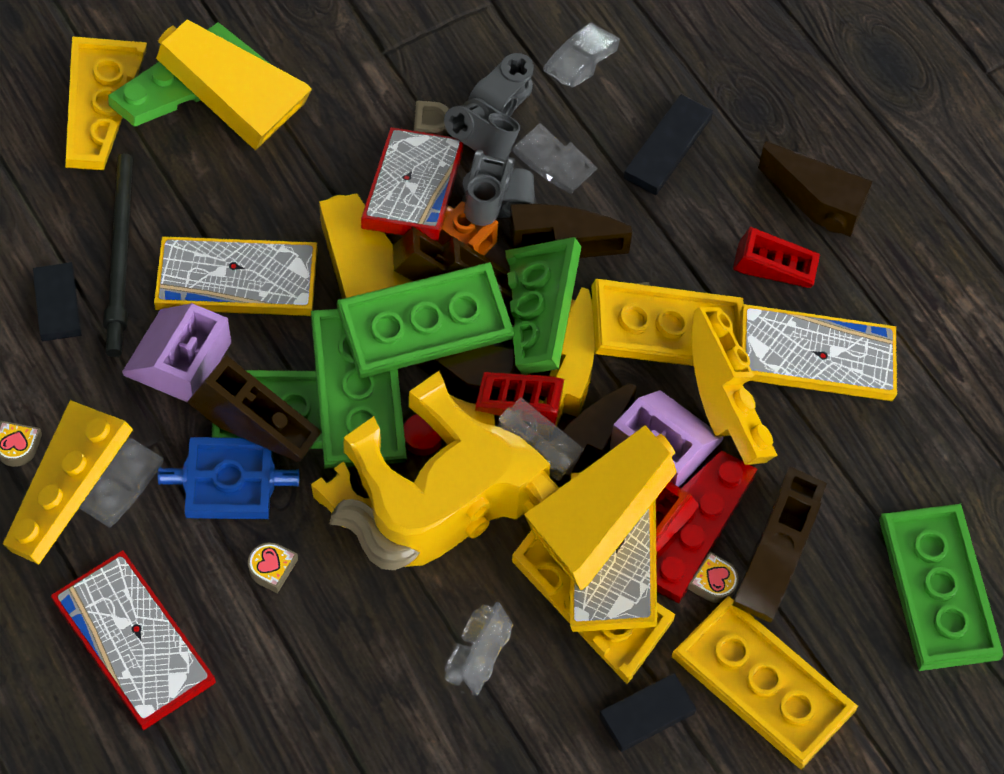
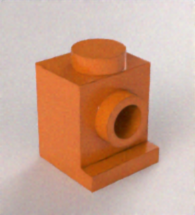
(475, 236)

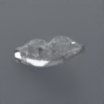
(579, 55)
(548, 157)
(121, 482)

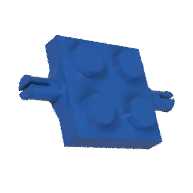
(227, 479)

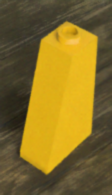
(232, 82)
(358, 255)
(602, 504)

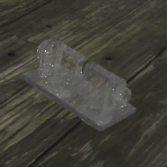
(542, 436)
(488, 631)

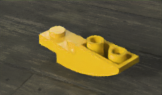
(576, 356)
(720, 374)

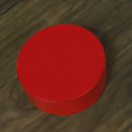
(420, 436)

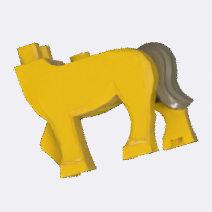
(456, 494)

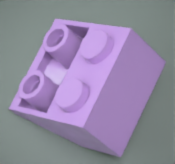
(180, 350)
(686, 433)

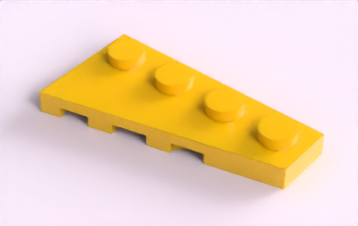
(95, 73)
(69, 470)
(620, 648)

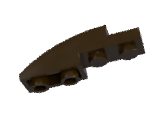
(780, 544)

